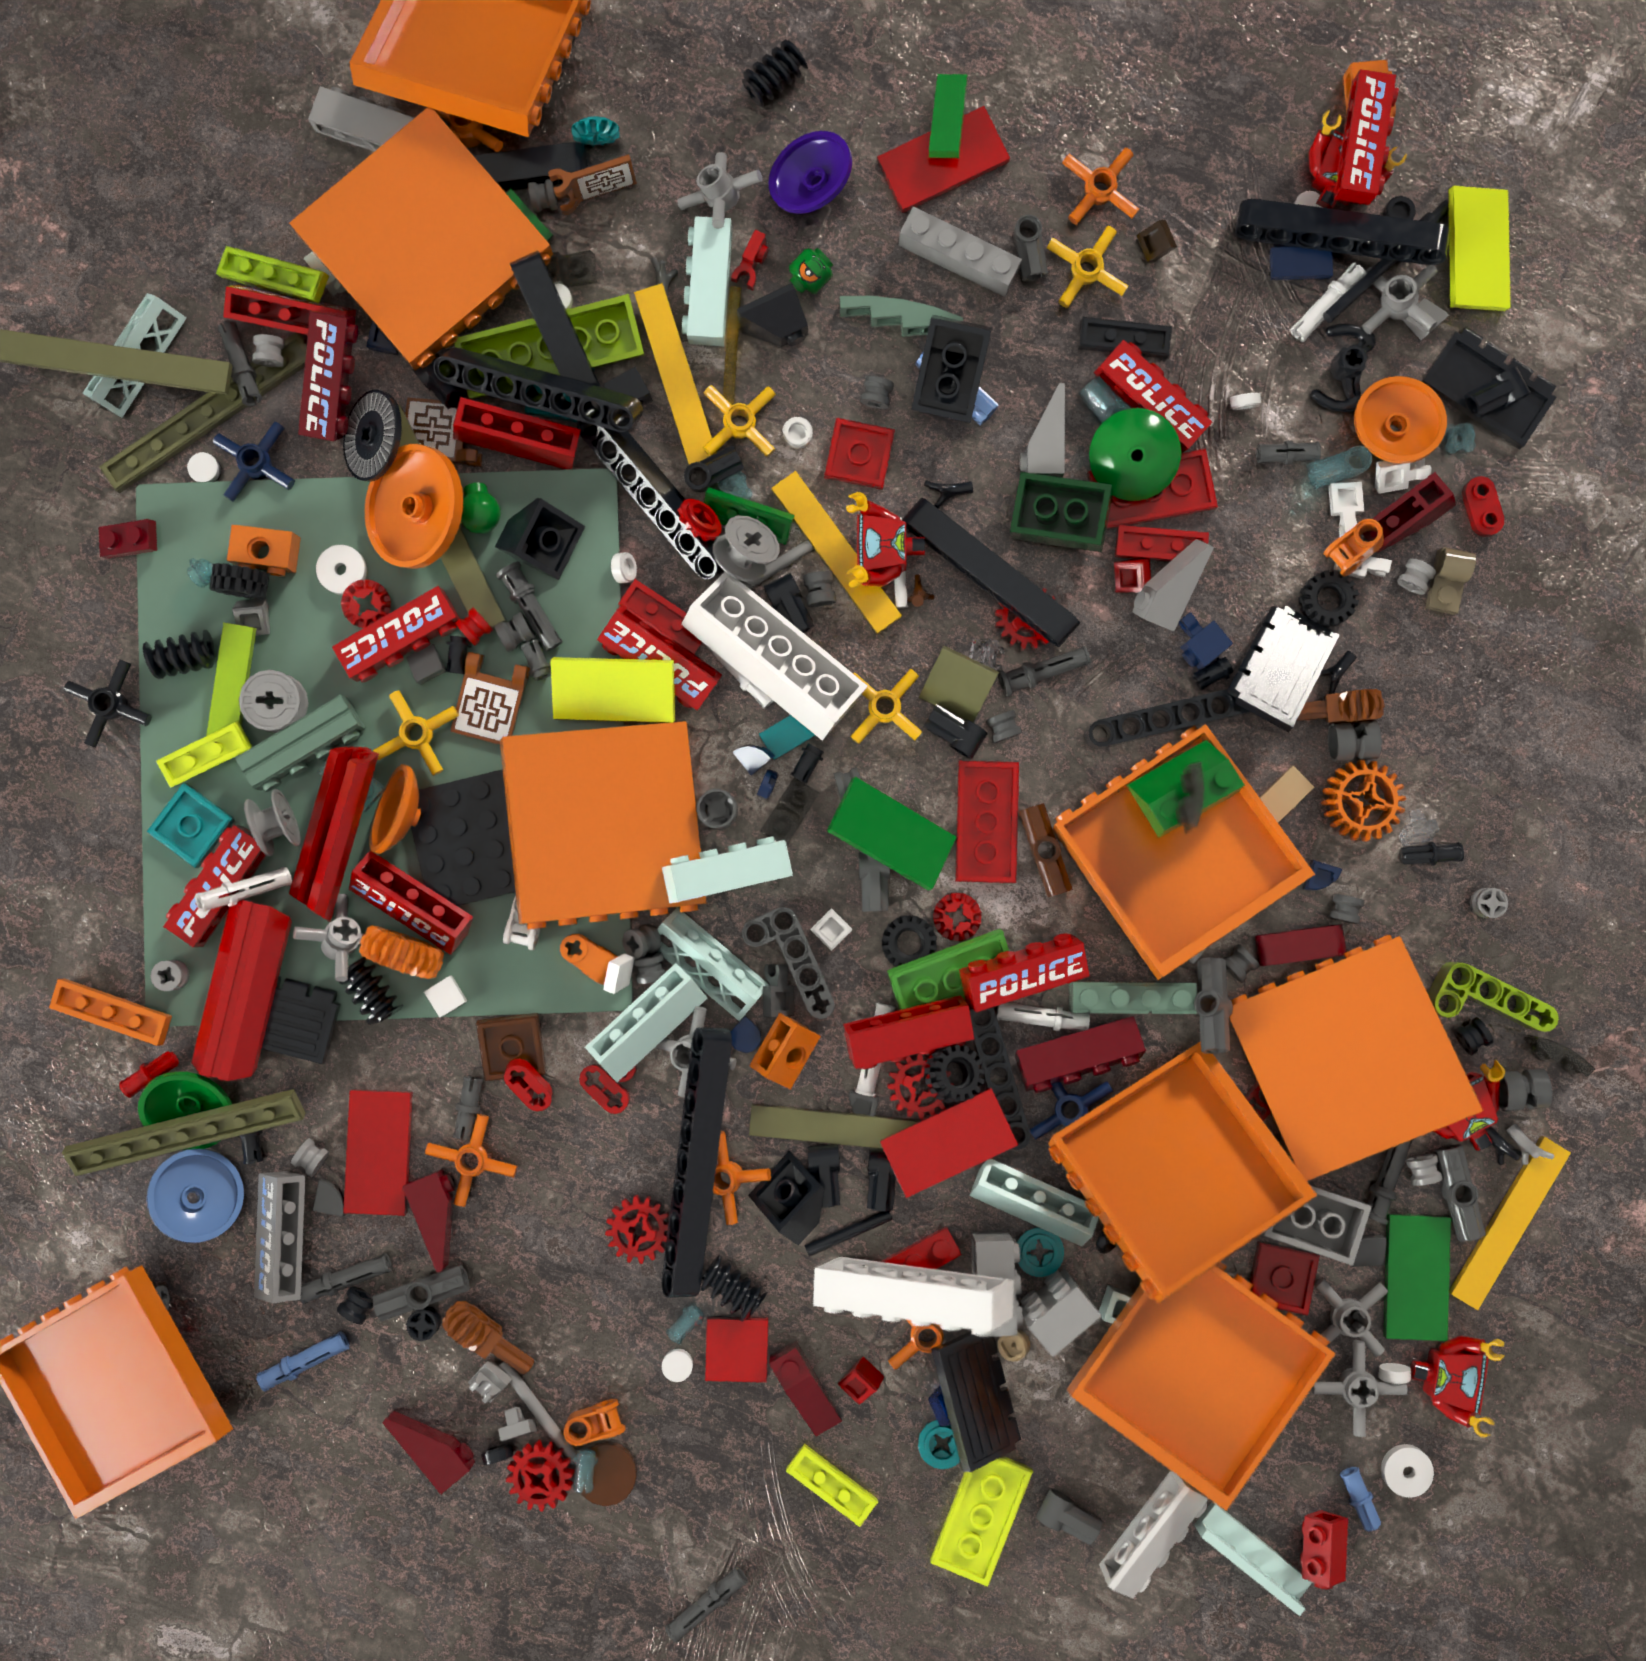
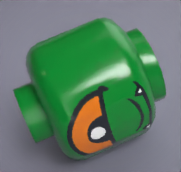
(810, 271)

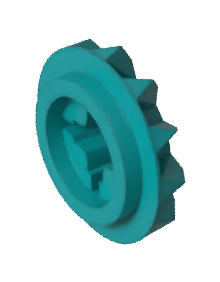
(595, 131)
(1050, 1261)
(939, 1457)

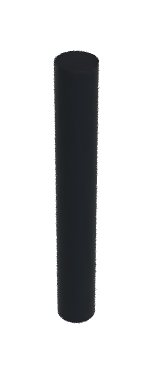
(848, 1232)

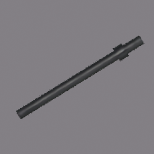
(1377, 271)

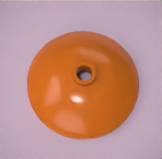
(1409, 407)
(395, 810)

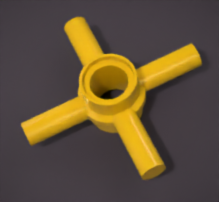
(1092, 256)
(739, 409)
(895, 716)
(408, 723)

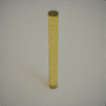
(731, 344)

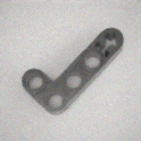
(795, 964)

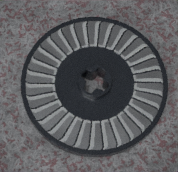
(372, 435)

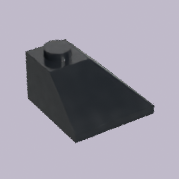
(774, 318)
(541, 537)
(790, 1199)

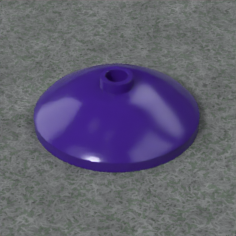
(810, 172)

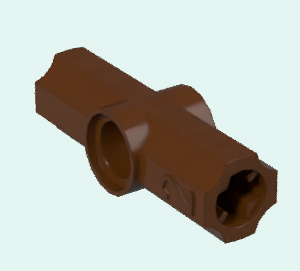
(1051, 870)

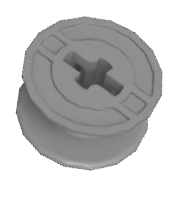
(745, 548)
(267, 686)
(272, 822)

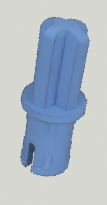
(1360, 1498)

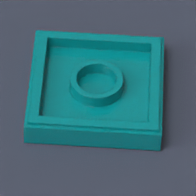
(190, 825)

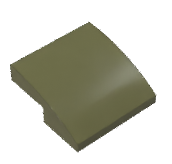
(958, 684)

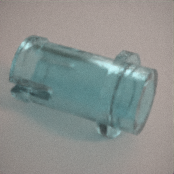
(691, 1317)
(585, 1462)

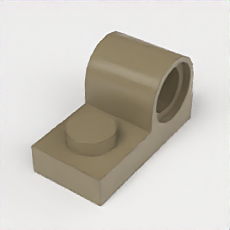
(1452, 571)

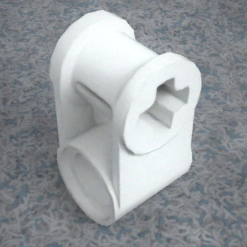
(513, 927)

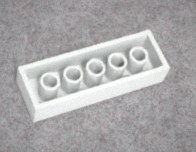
(774, 655)
(914, 1294)

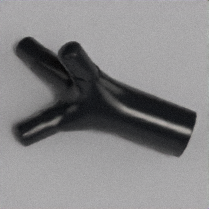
(949, 490)
(1338, 670)
(1502, 1146)

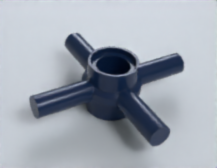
(246, 453)
(1065, 1098)

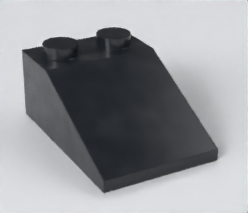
(951, 368)

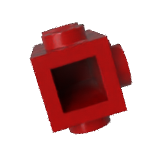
(1324, 1549)

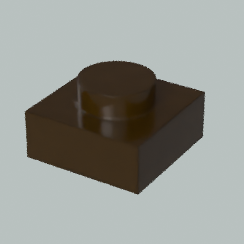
(1156, 241)

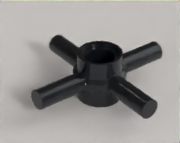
(97, 698)

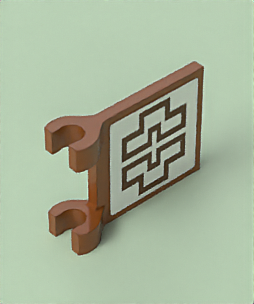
(592, 181)
(434, 428)
(488, 703)

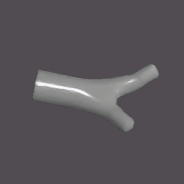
(1526, 1145)

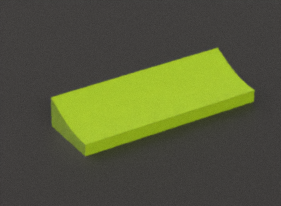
(603, 327)

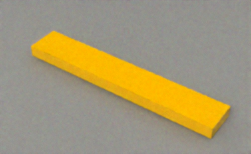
(674, 371)
(834, 550)
(1508, 1224)

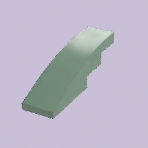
(888, 311)

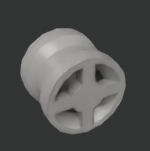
(268, 350)
(1416, 576)
(1496, 902)
(177, 976)
(310, 1157)
(1424, 1169)

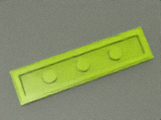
(272, 274)
(231, 674)

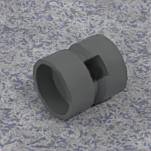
(1358, 740)
(717, 809)
(1529, 1089)

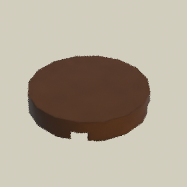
(613, 1474)

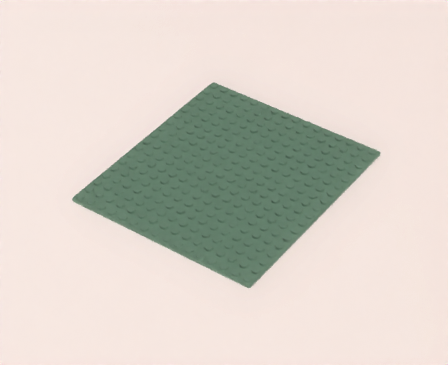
(304, 626)

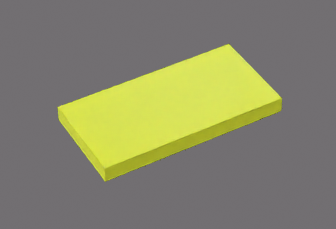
(1479, 248)
(613, 689)
(981, 1519)

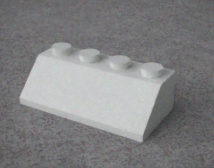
(1152, 1535)

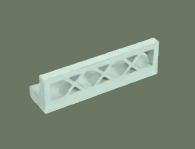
(131, 337)
(711, 960)
(1253, 1556)

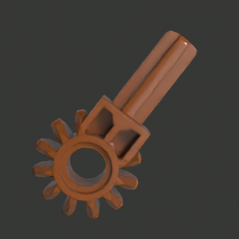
(1346, 707)
(482, 1335)

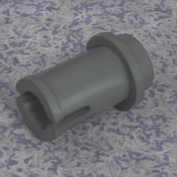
(536, 660)

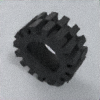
(239, 581)
(1346, 594)
(903, 924)
(969, 1068)

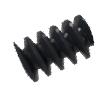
(773, 71)
(180, 656)
(369, 992)
(731, 1288)

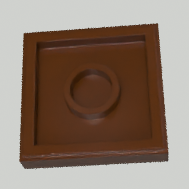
(510, 1039)

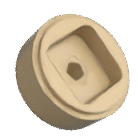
(1014, 1347)

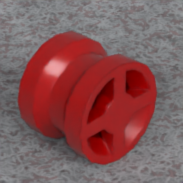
(474, 626)

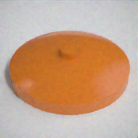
(414, 507)

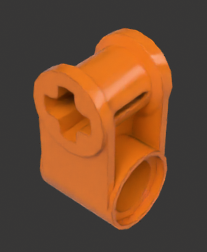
(1354, 547)
(593, 959)
(596, 1422)

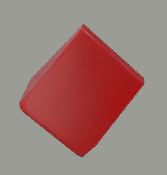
(1132, 575)
(861, 1380)

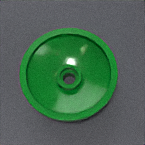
(1119, 437)
(171, 1096)

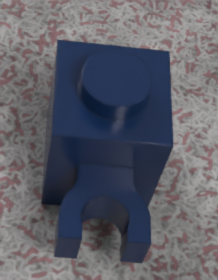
(1204, 643)

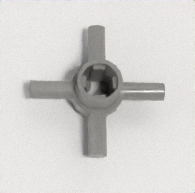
(718, 189)
(1393, 303)
(332, 936)
(678, 1049)
(1343, 1307)
(1350, 1379)

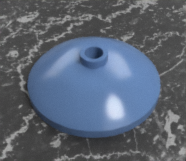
(218, 1193)

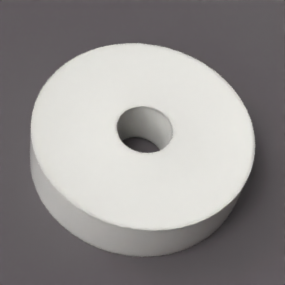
(331, 560)
(1421, 1470)

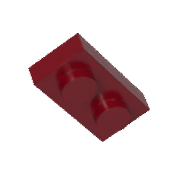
(127, 538)

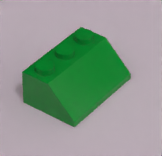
(1162, 789)

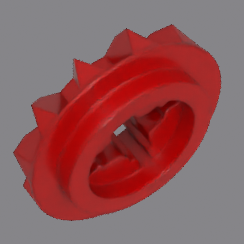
(706, 525)
(361, 589)
(944, 923)

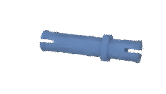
(292, 1366)

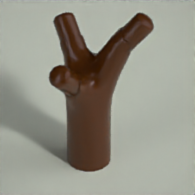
(919, 595)

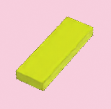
(204, 754)
(832, 1485)

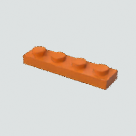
(110, 1012)

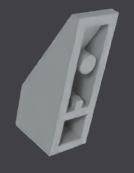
(1047, 445)
(1169, 591)

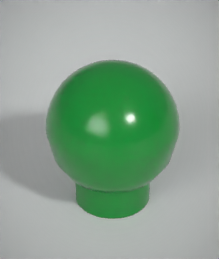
(480, 509)

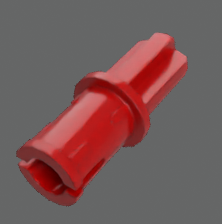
(147, 1073)

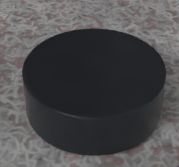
(1400, 207)
(497, 1454)

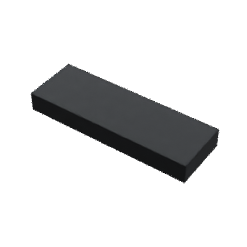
(1106, 334)

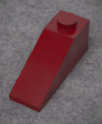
(1413, 511)
(432, 1207)
(804, 1388)
(433, 1451)

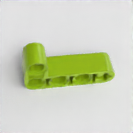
(1495, 1000)

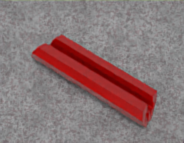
(333, 828)
(241, 991)

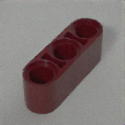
(1300, 945)

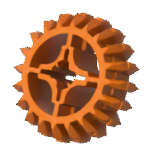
(1368, 790)
(401, 952)

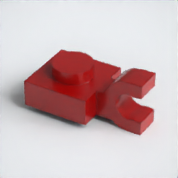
(754, 253)

